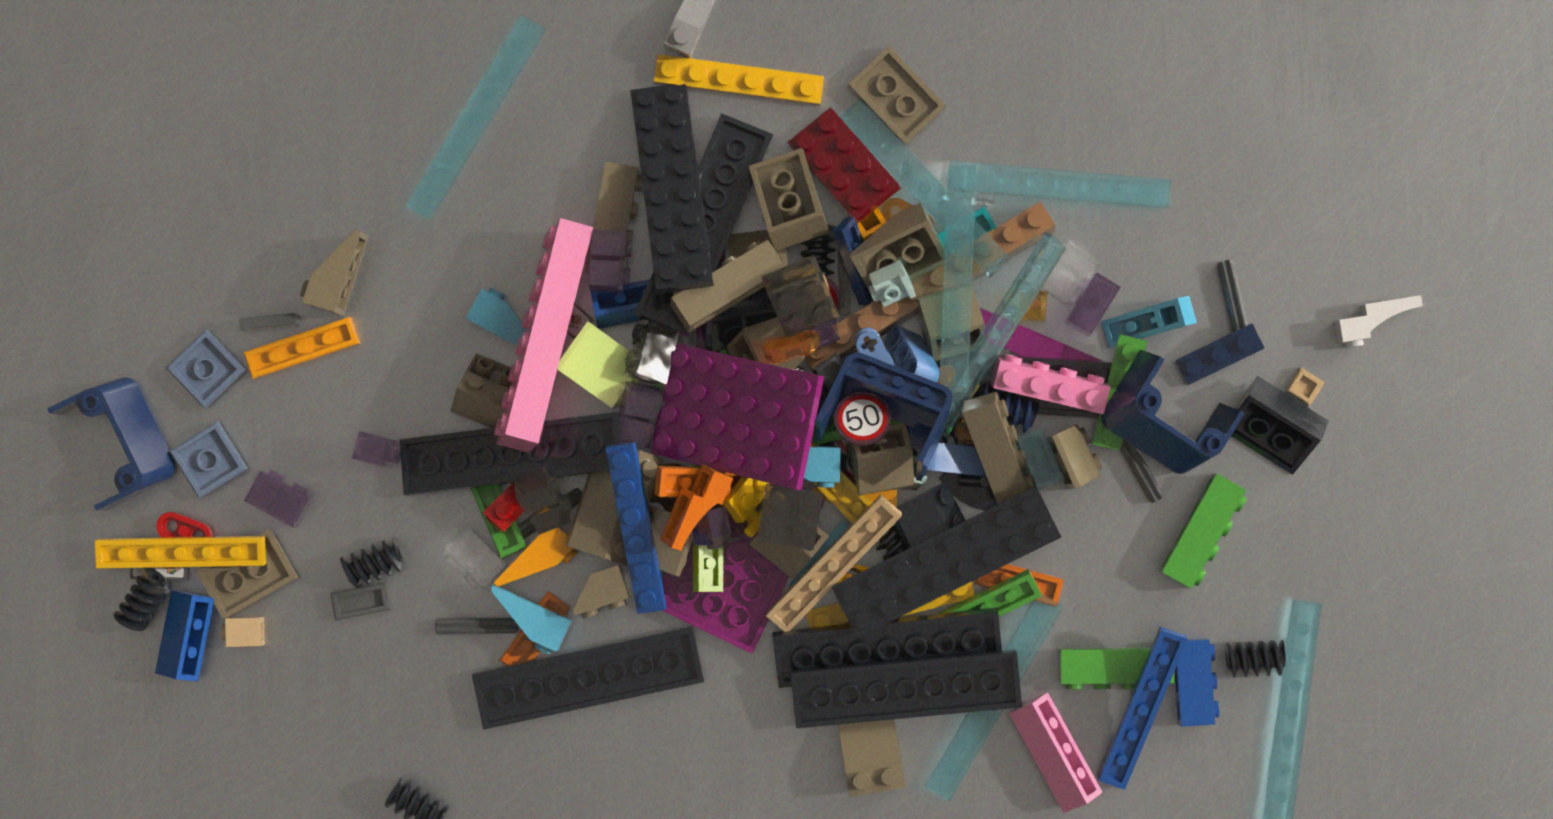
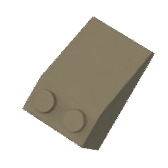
(788, 199)
(906, 238)
(334, 278)
(1074, 456)
(871, 757)

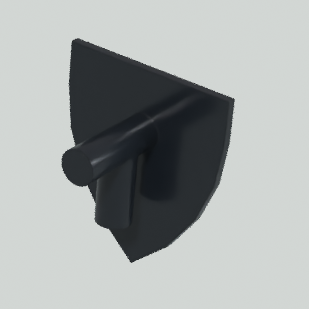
(970, 490)

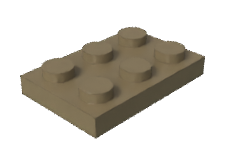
(896, 95)
(242, 586)

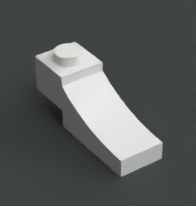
(1357, 329)

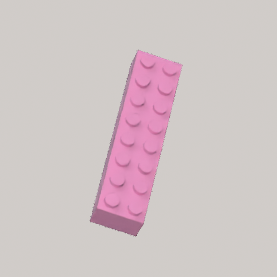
(544, 335)

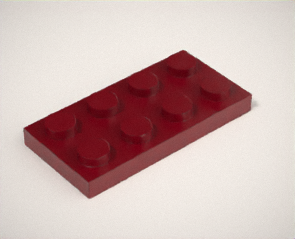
(844, 165)

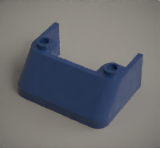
(909, 397)
(1133, 418)
(137, 432)

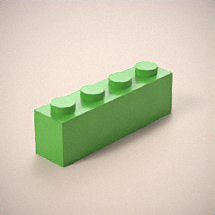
(1203, 530)
(1101, 667)

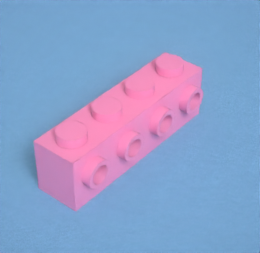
(1050, 385)
(1052, 753)

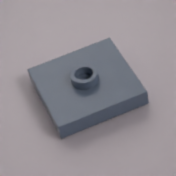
(205, 368)
(208, 460)

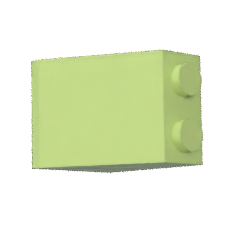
(597, 365)

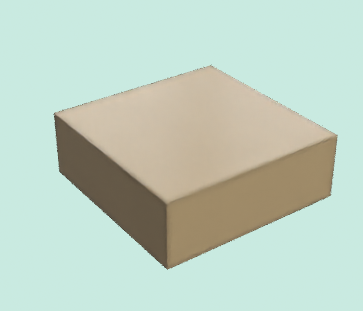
(1304, 386)

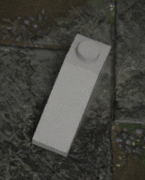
(688, 26)

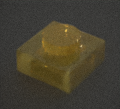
(1038, 308)

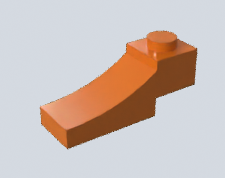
(691, 505)

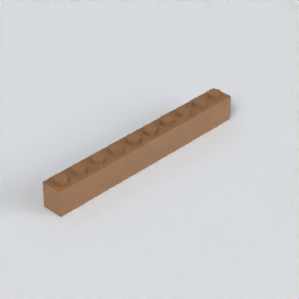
(1011, 236)

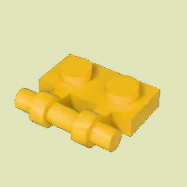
(742, 503)

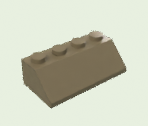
(597, 522)

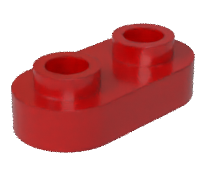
(185, 526)

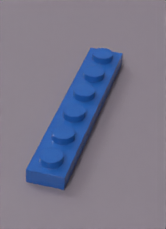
(636, 527)
(1142, 707)

